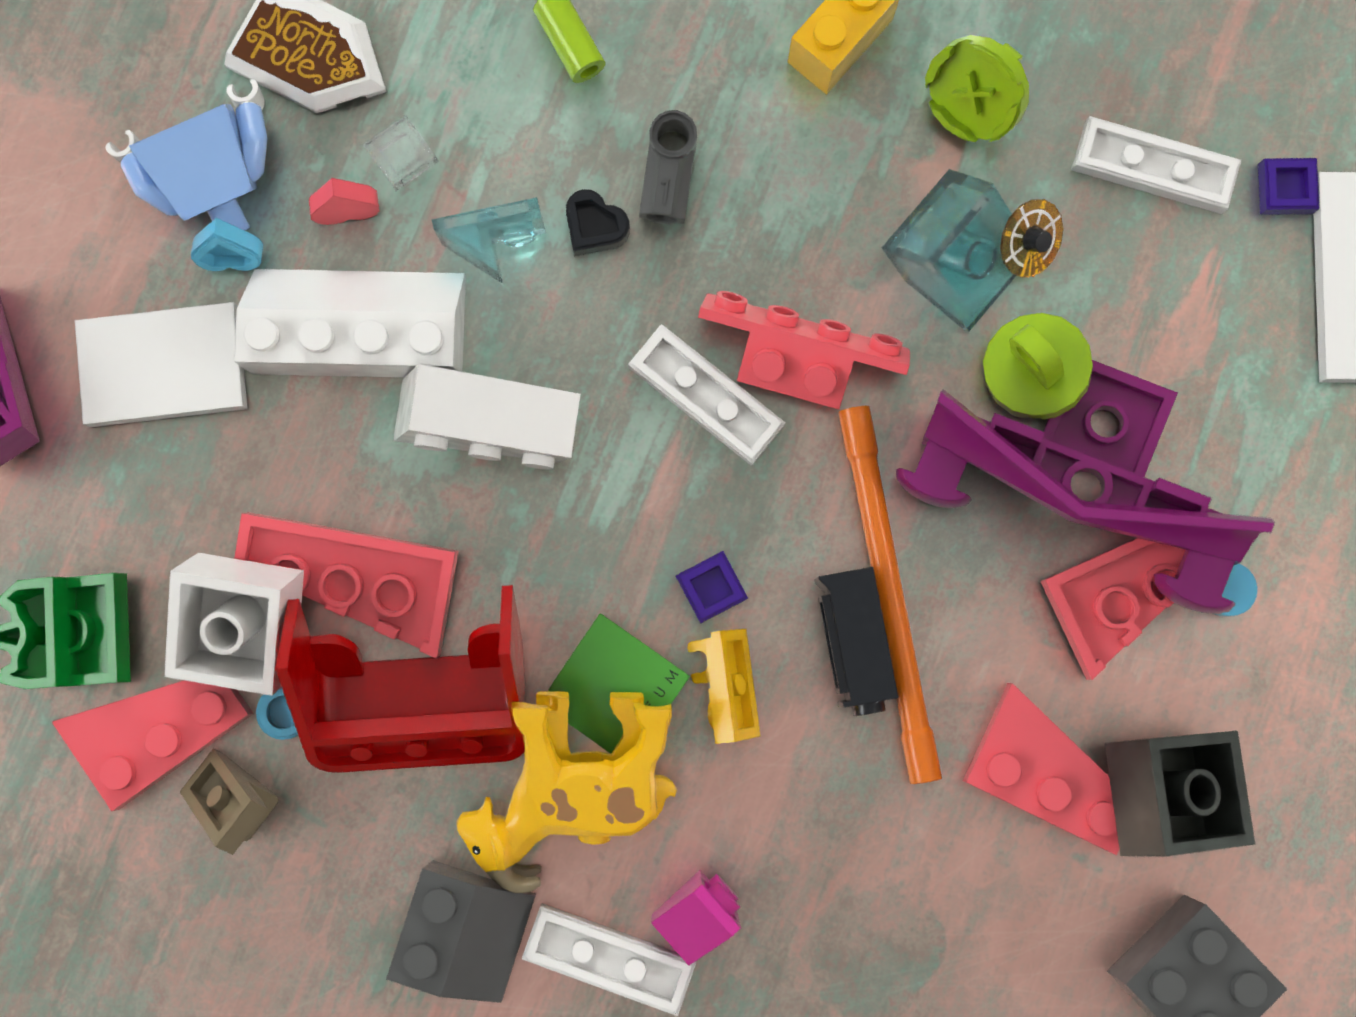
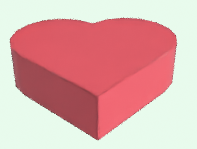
(343, 201)

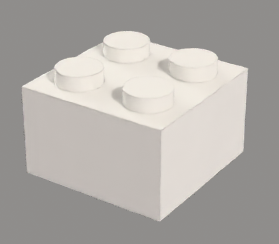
(228, 621)

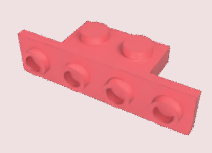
(799, 354)

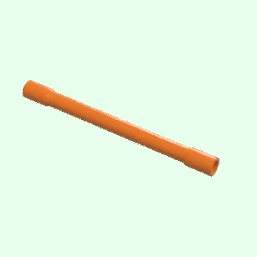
(916, 734)

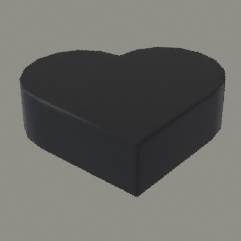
(594, 224)

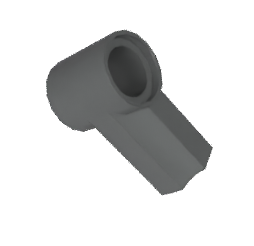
(668, 171)

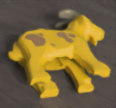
(571, 792)

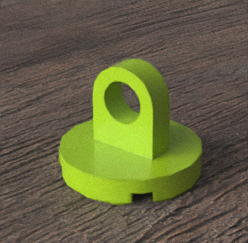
(977, 88)
(1038, 366)

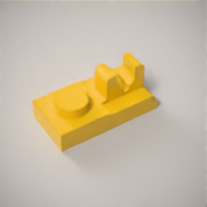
(731, 691)

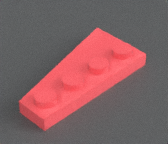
(374, 579)

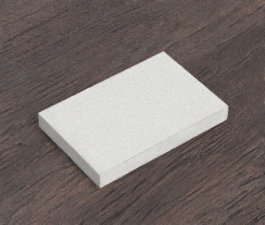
(159, 365)

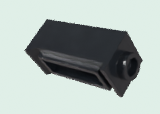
(857, 640)

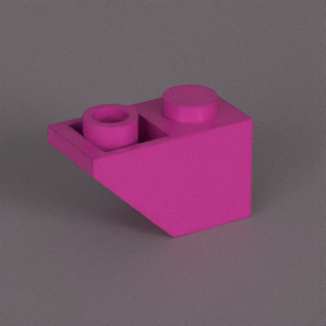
(698, 917)

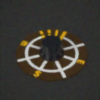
(1031, 238)

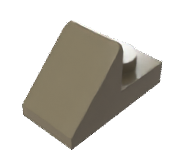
(227, 801)

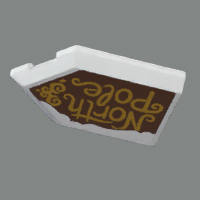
(306, 53)

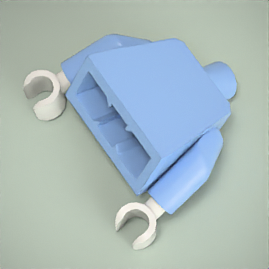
(201, 161)

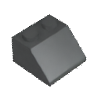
(460, 935)

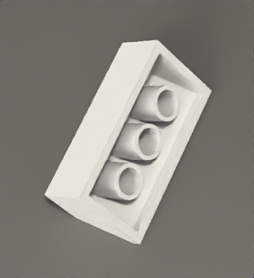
(350, 322)

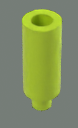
(569, 38)

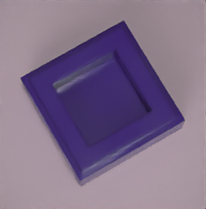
(1288, 186)
(711, 587)

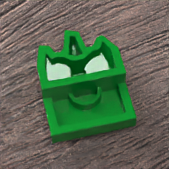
(66, 631)

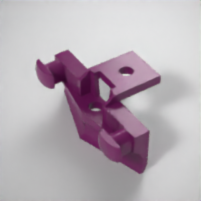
(1128, 504)

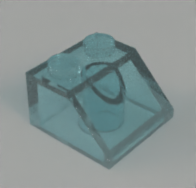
(953, 247)

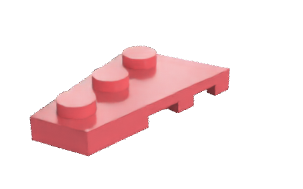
(1111, 599)
(149, 735)
(1043, 772)

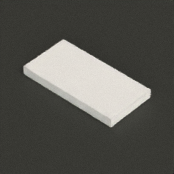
(1336, 276)

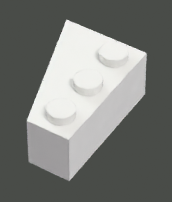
(486, 417)

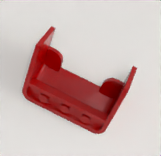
(404, 709)

